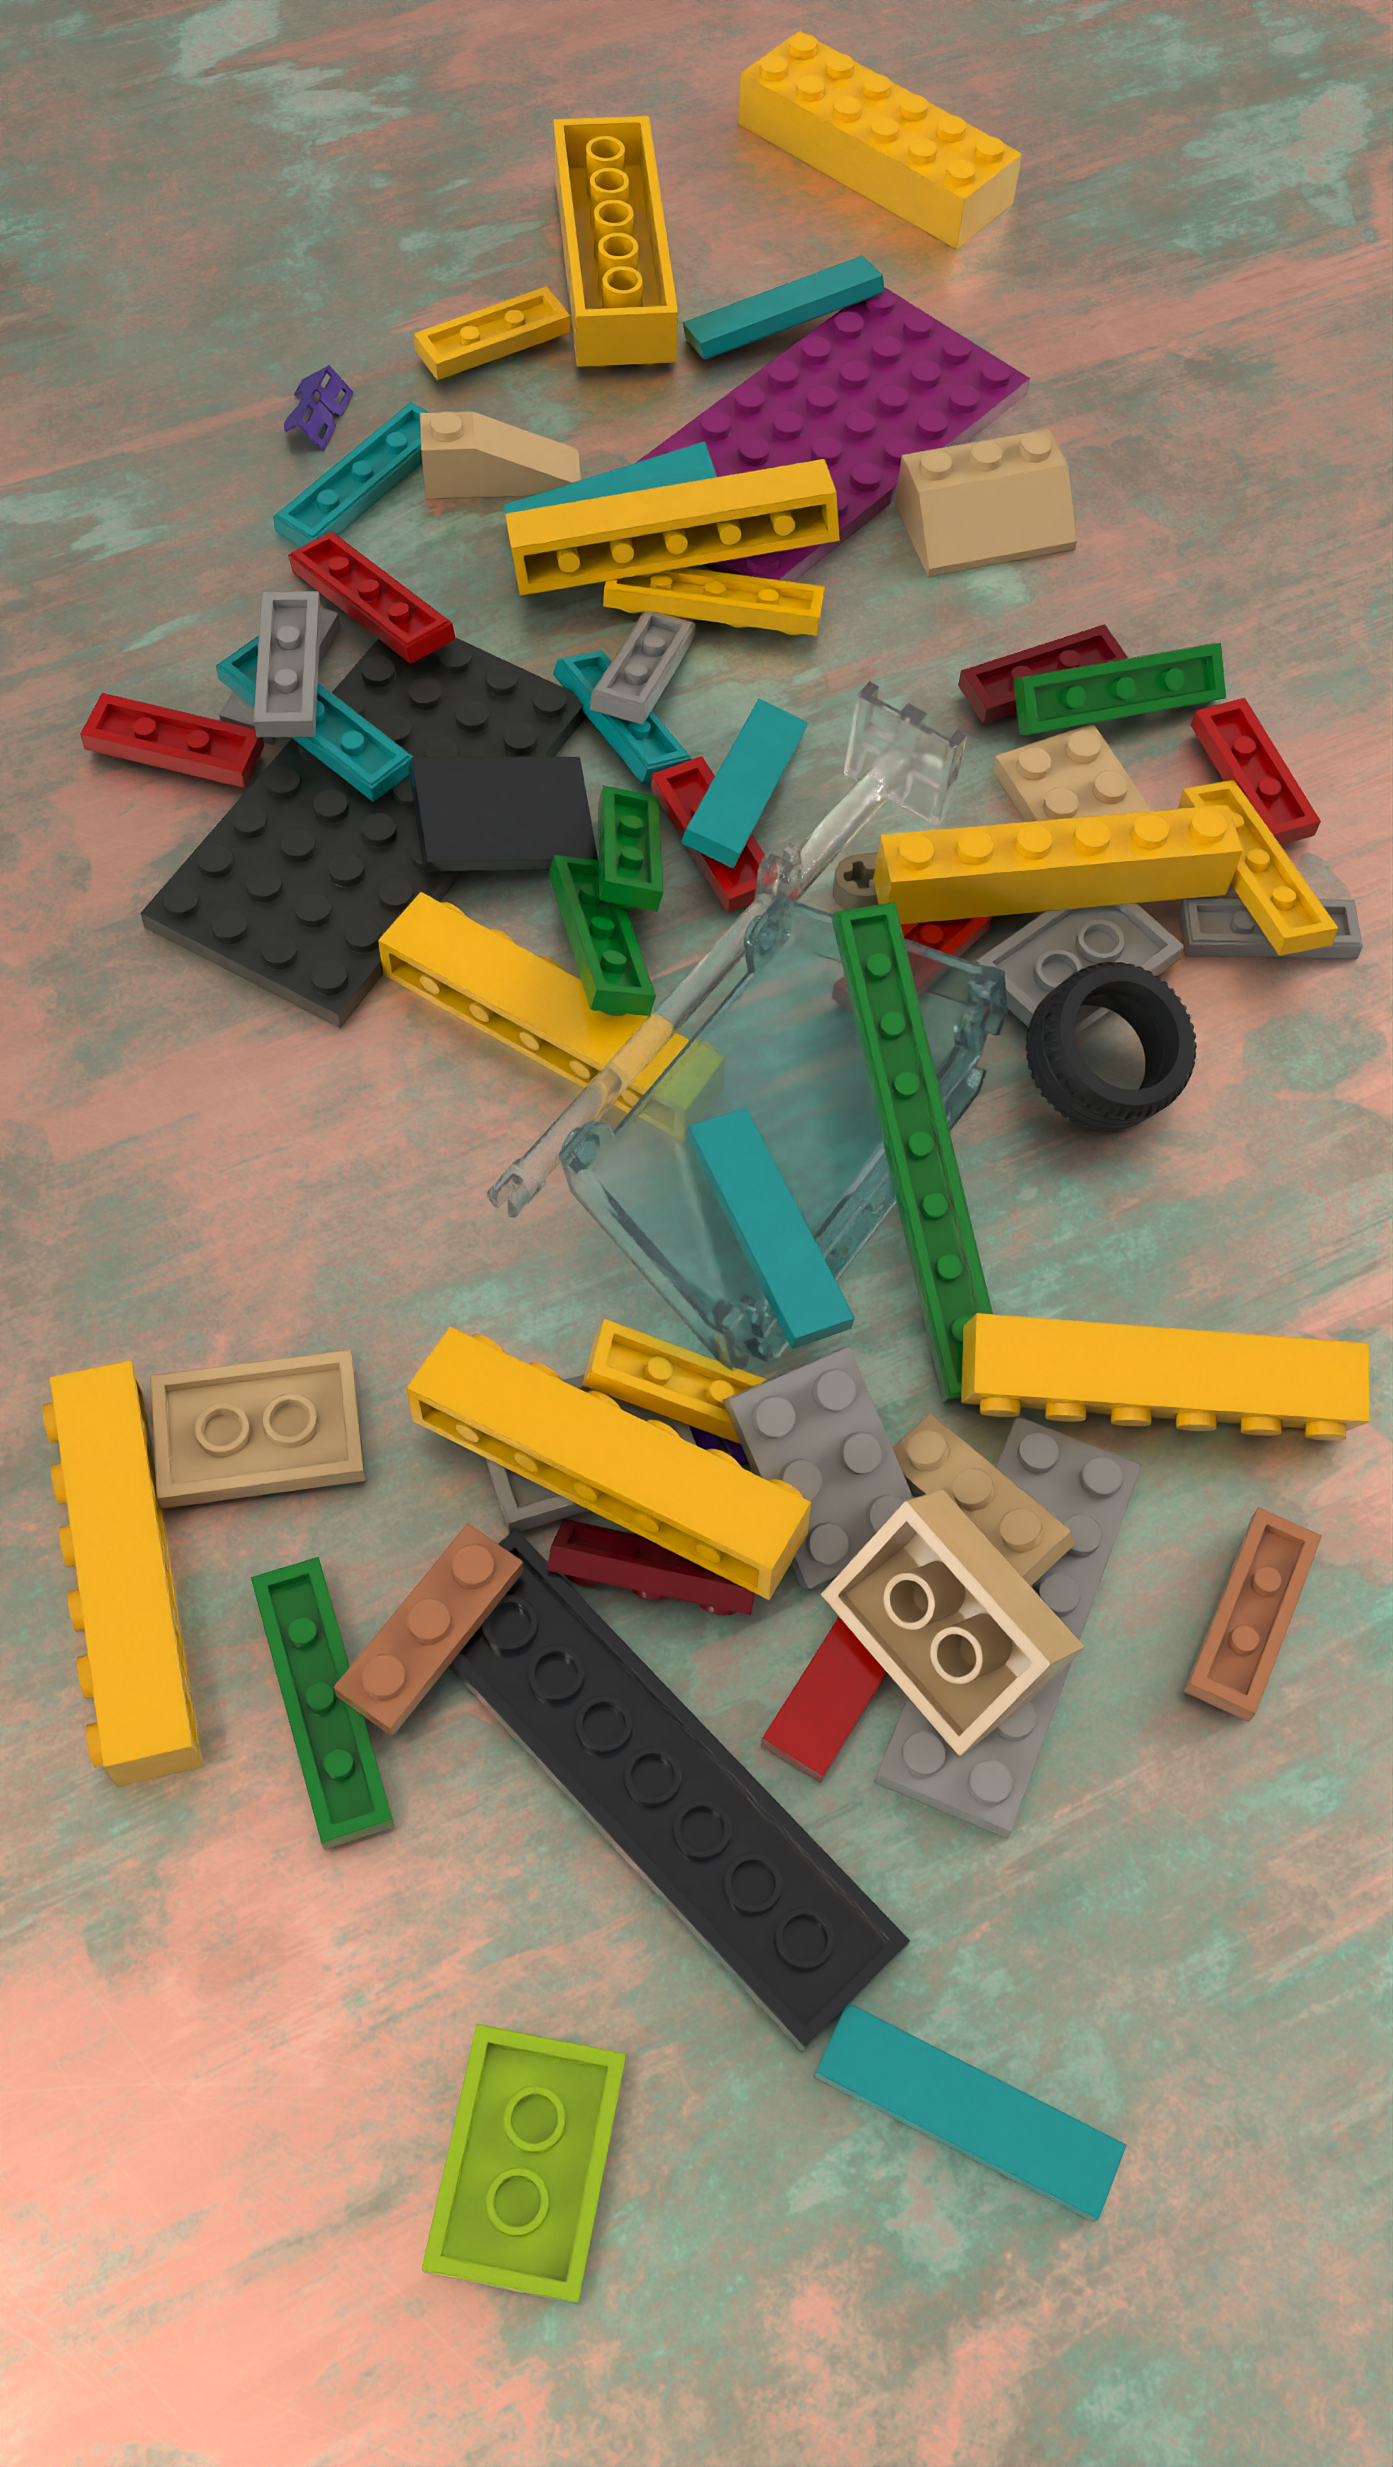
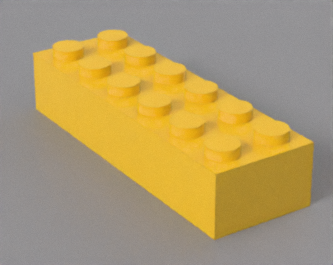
(878, 139)
(614, 242)

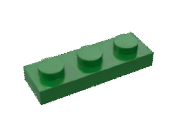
(629, 849)

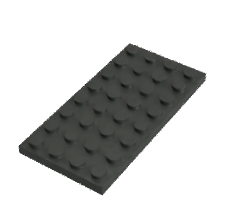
(314, 869)

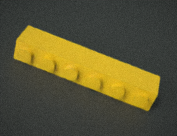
(673, 527)
(1057, 864)
(511, 994)
(1165, 1374)
(610, 1460)
(123, 1576)

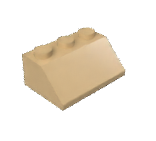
(987, 502)
(951, 1620)

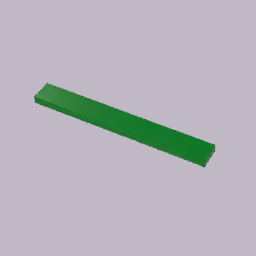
(913, 1132)

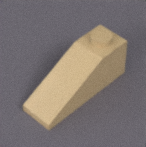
(489, 458)

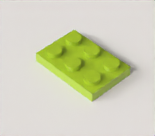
(525, 2164)

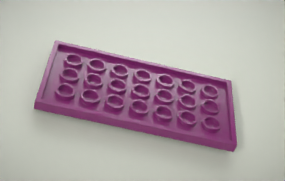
(859, 396)

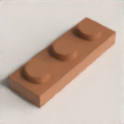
(1253, 1614)
(429, 1629)

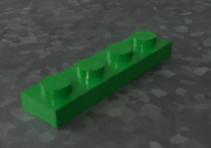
(1119, 688)
(601, 941)
(327, 1732)

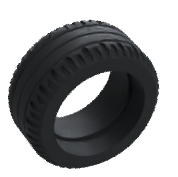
(1154, 1016)

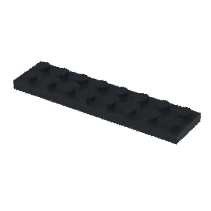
(676, 1803)

